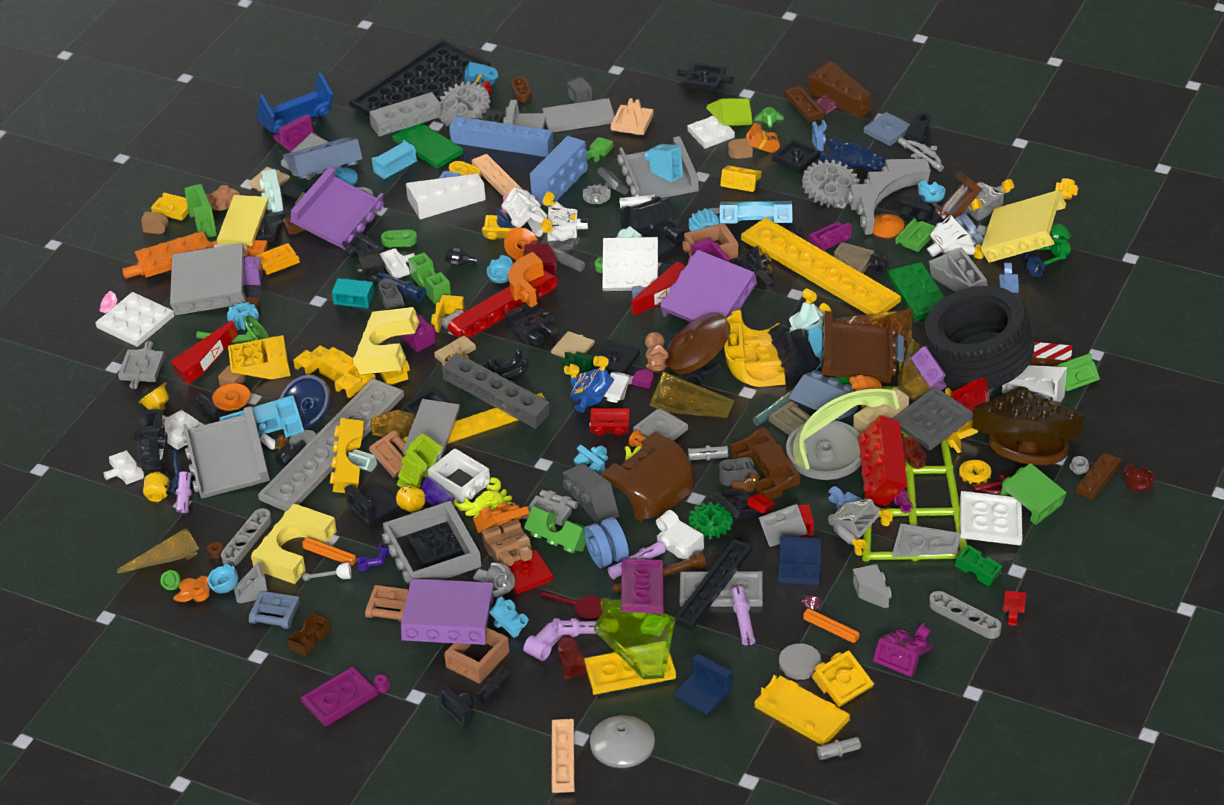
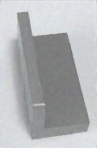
(783, 523)

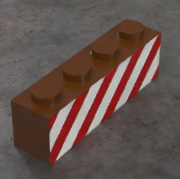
(1050, 354)

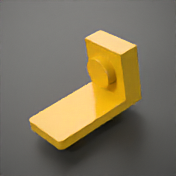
(447, 305)

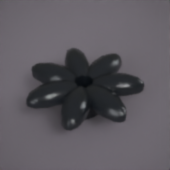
(792, 228)

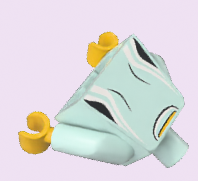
(809, 315)

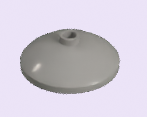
(622, 741)

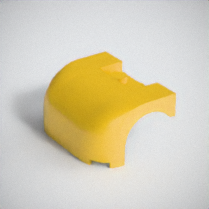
(752, 355)

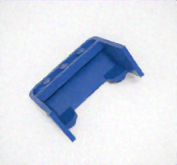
(312, 104)

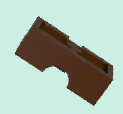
(305, 639)

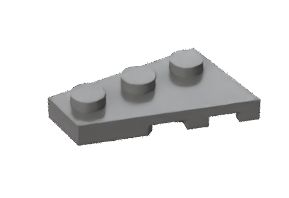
(925, 541)

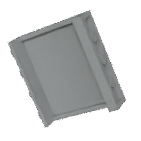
(644, 182)
(207, 279)
(226, 455)

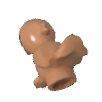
(656, 354)

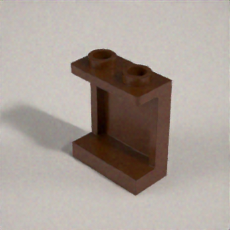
(960, 198)

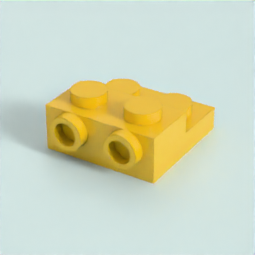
(842, 678)

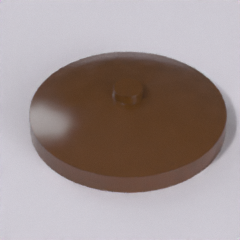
(697, 343)
(1029, 452)

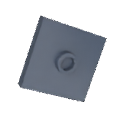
(887, 128)

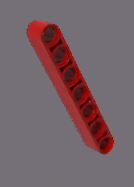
(495, 307)

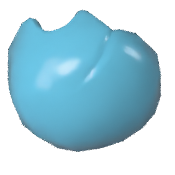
(932, 192)
(499, 269)
(223, 579)

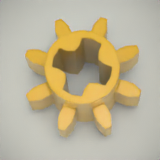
(1067, 188)

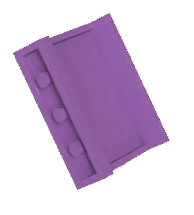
(335, 209)
(708, 287)
(447, 611)

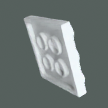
(629, 263)
(135, 319)
(990, 518)

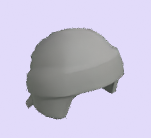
(501, 577)

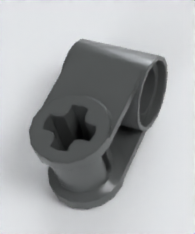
(389, 294)
(735, 470)

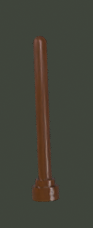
(696, 560)

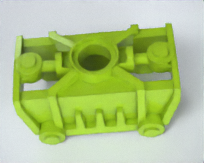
(418, 459)

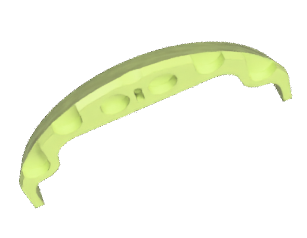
(833, 410)

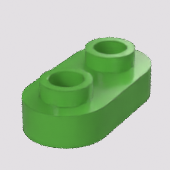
(399, 238)

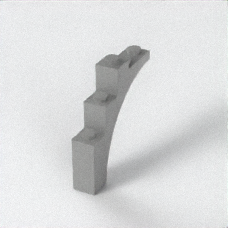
(878, 185)

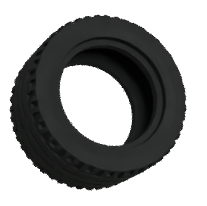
(975, 312)

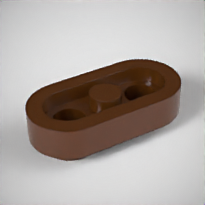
(521, 89)

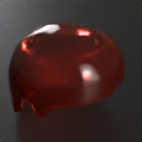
(1138, 479)

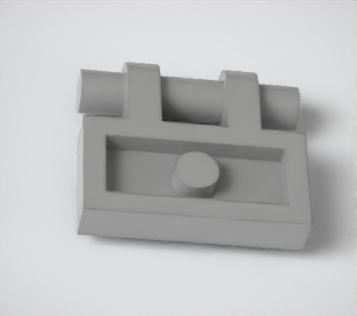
(555, 503)

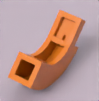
(521, 273)

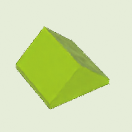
(731, 111)

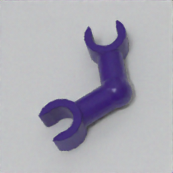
(364, 563)

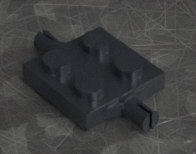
(705, 76)

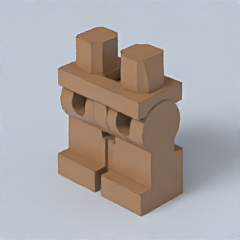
(509, 545)

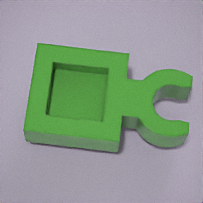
(599, 147)

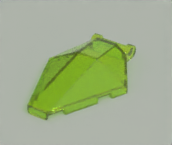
(637, 637)

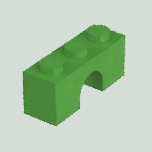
(423, 273)
(542, 524)

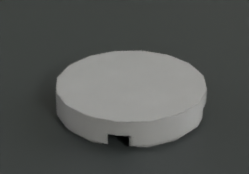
(799, 661)

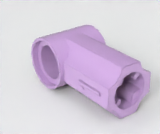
(541, 644)

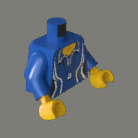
(589, 386)

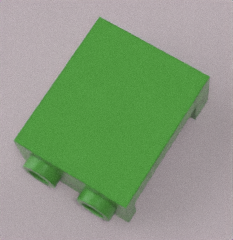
(200, 209)
(1034, 492)

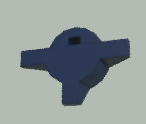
(503, 219)

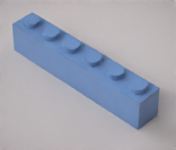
(501, 136)

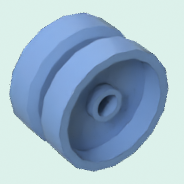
(606, 542)

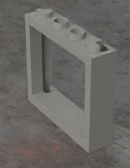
(424, 519)

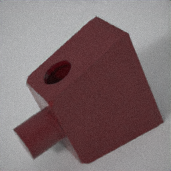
(544, 252)

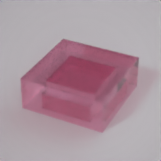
(826, 104)

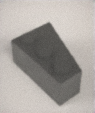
(591, 492)

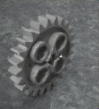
(464, 101)
(828, 182)

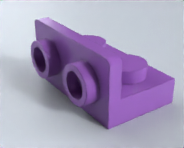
(929, 368)

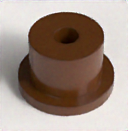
(215, 549)

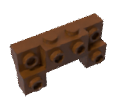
(770, 460)

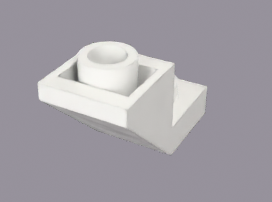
(619, 386)

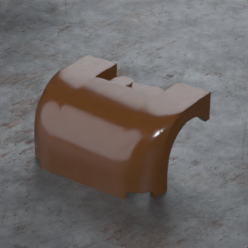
(653, 477)

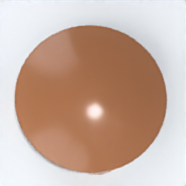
(221, 198)

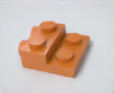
(502, 514)

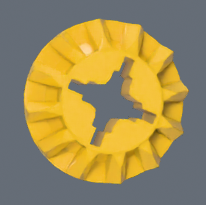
(980, 467)

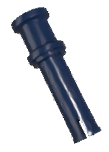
(407, 289)

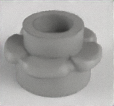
(1079, 465)

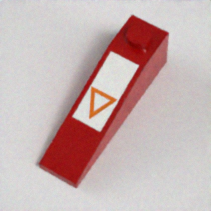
(657, 290)
(202, 355)

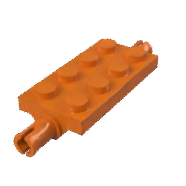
(159, 257)

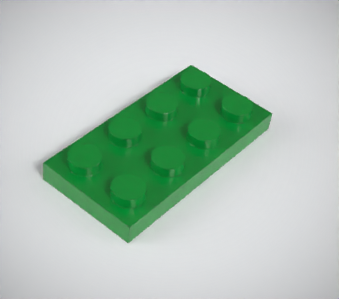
(916, 288)

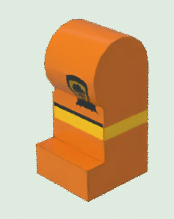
(762, 140)

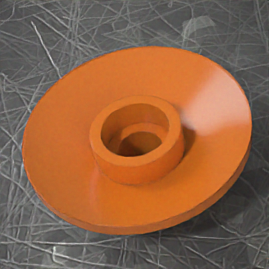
(887, 225)
(516, 237)
(231, 396)

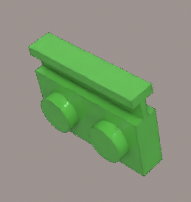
(915, 235)
(1079, 372)

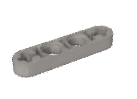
(249, 538)
(985, 626)

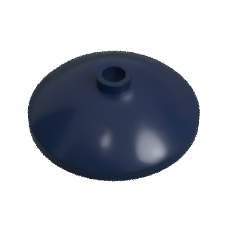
(307, 392)

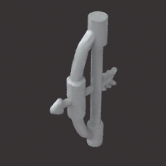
(926, 150)

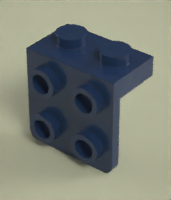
(706, 685)

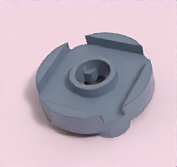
(969, 227)

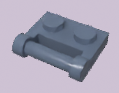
(274, 604)

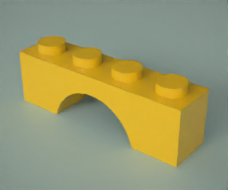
(349, 437)

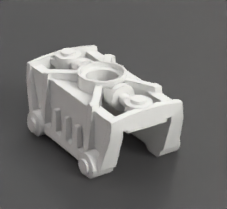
(524, 208)

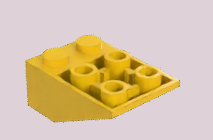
(260, 358)

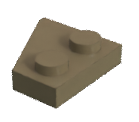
(854, 256)

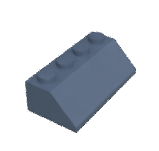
(322, 156)

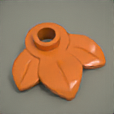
(193, 589)

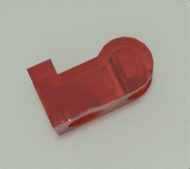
(571, 658)

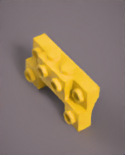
(336, 366)

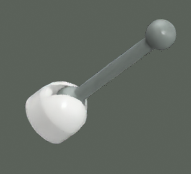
(343, 571)

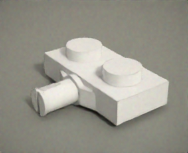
(396, 263)
(124, 468)

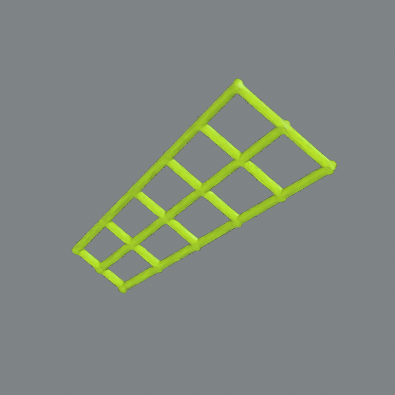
(954, 511)

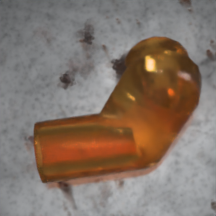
(748, 485)

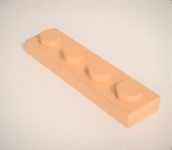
(495, 174)
(563, 755)

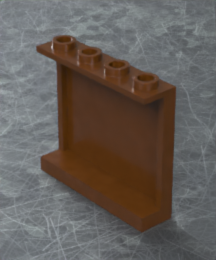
(857, 349)

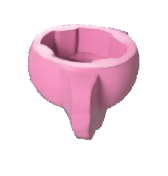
(108, 302)

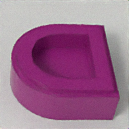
(643, 378)

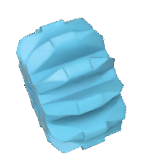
(702, 220)
(240, 311)

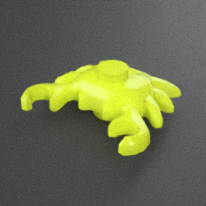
(488, 499)

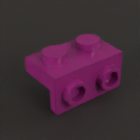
(831, 235)

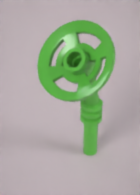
(255, 332)

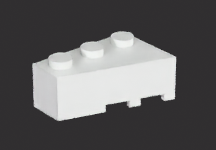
(1041, 380)

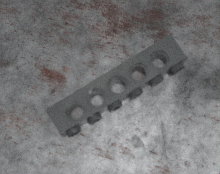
(496, 390)

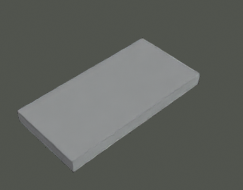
(579, 115)
(434, 420)
(748, 580)

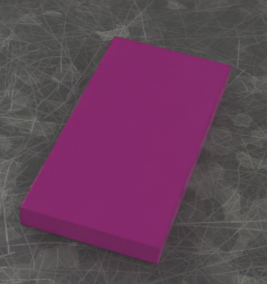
(642, 586)

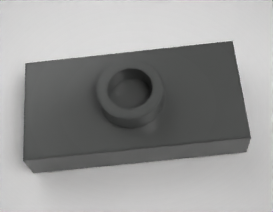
(612, 181)

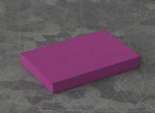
(339, 696)

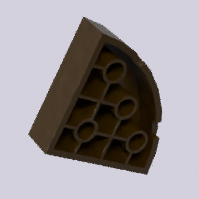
(1028, 418)

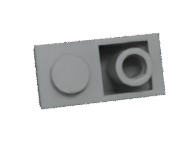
(871, 585)

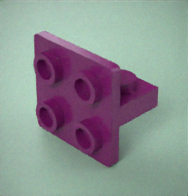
(295, 132)

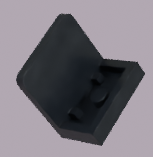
(757, 262)

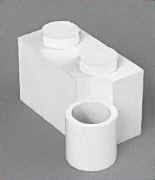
(678, 537)

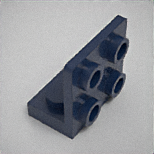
(799, 560)

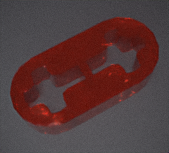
(916, 451)

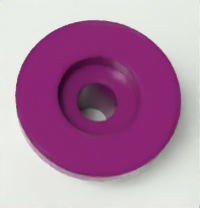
(923, 632)
(381, 683)

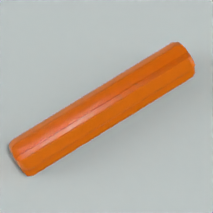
(329, 551)
(831, 625)

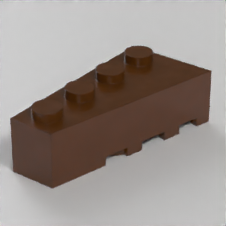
(840, 87)

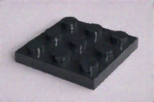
(437, 543)

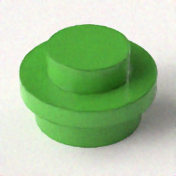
(170, 580)

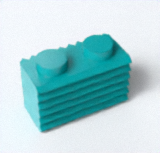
(353, 293)

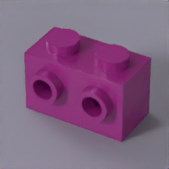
(422, 337)

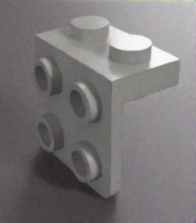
(532, 120)

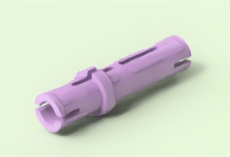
(644, 553)
(742, 608)

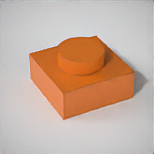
(258, 247)

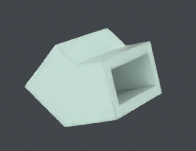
(363, 460)

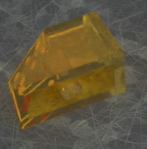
(391, 421)

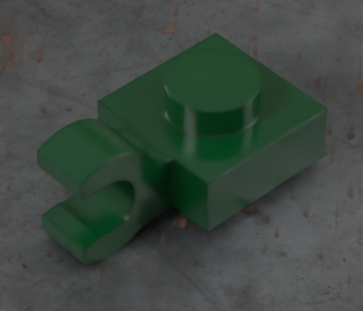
(582, 360)

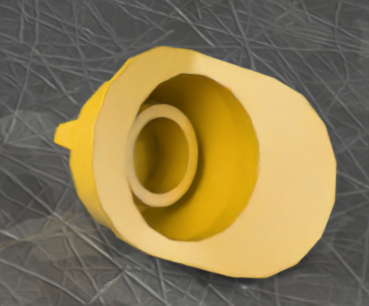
(156, 399)

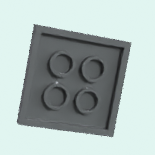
(933, 418)

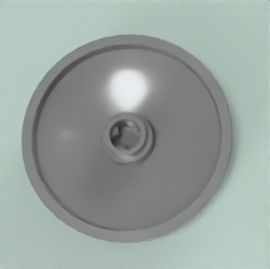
(830, 451)

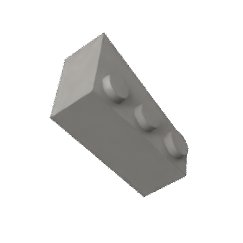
(956, 271)

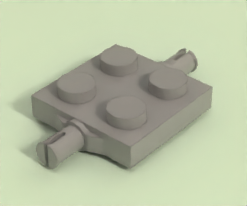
(141, 365)

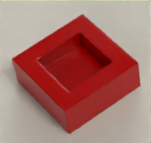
(761, 503)

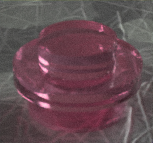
(812, 602)

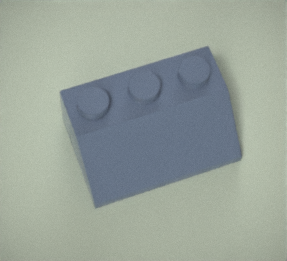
(817, 390)

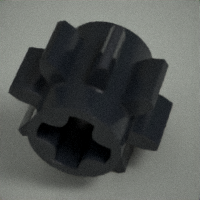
(879, 263)

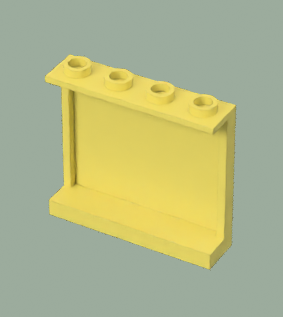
(1021, 226)

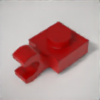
(1014, 603)

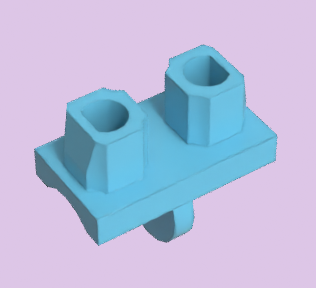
(594, 458)
(506, 616)

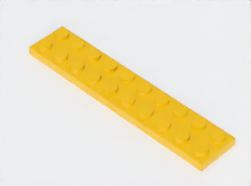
(821, 267)

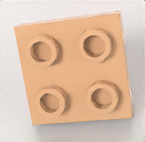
(632, 118)

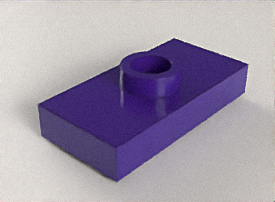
(435, 493)

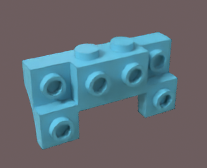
(275, 416)

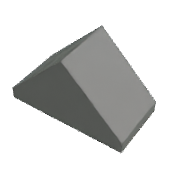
(251, 585)

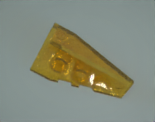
(909, 378)
(683, 397)
(171, 549)

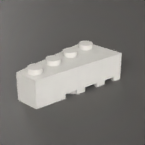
(444, 194)

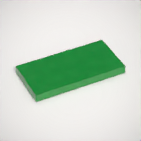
(429, 144)

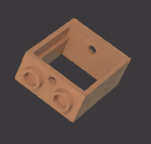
(716, 232)
(473, 669)

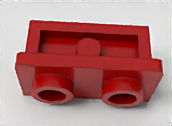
(609, 421)

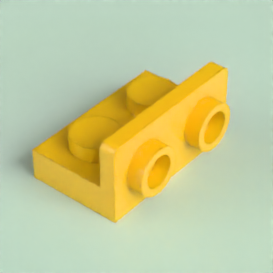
(740, 178)

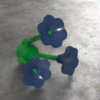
(1036, 267)

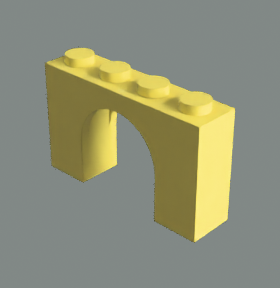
(383, 325)
(295, 523)

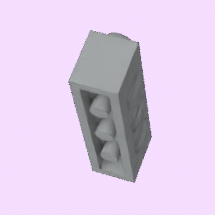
(405, 114)

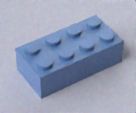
(559, 169)

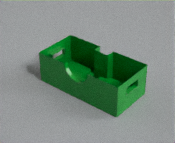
(980, 566)

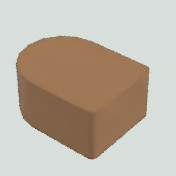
(740, 149)
(154, 222)
(228, 377)

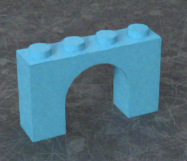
(756, 210)

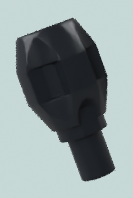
(458, 257)
(288, 452)

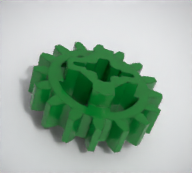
(710, 520)

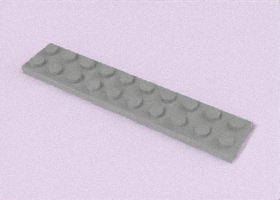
(315, 459)

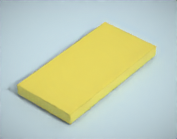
(242, 220)

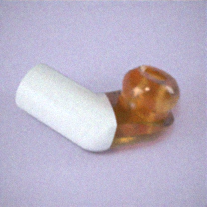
(274, 443)

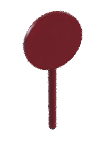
(586, 608)

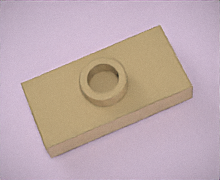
(462, 344)

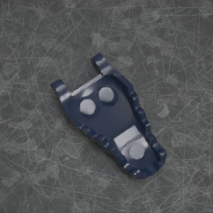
(853, 156)

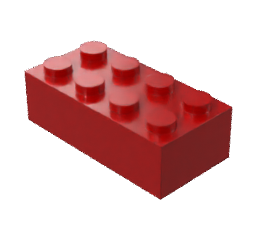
(882, 460)

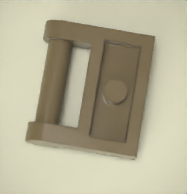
(786, 420)

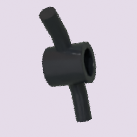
(697, 376)

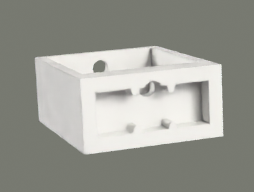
(458, 460)

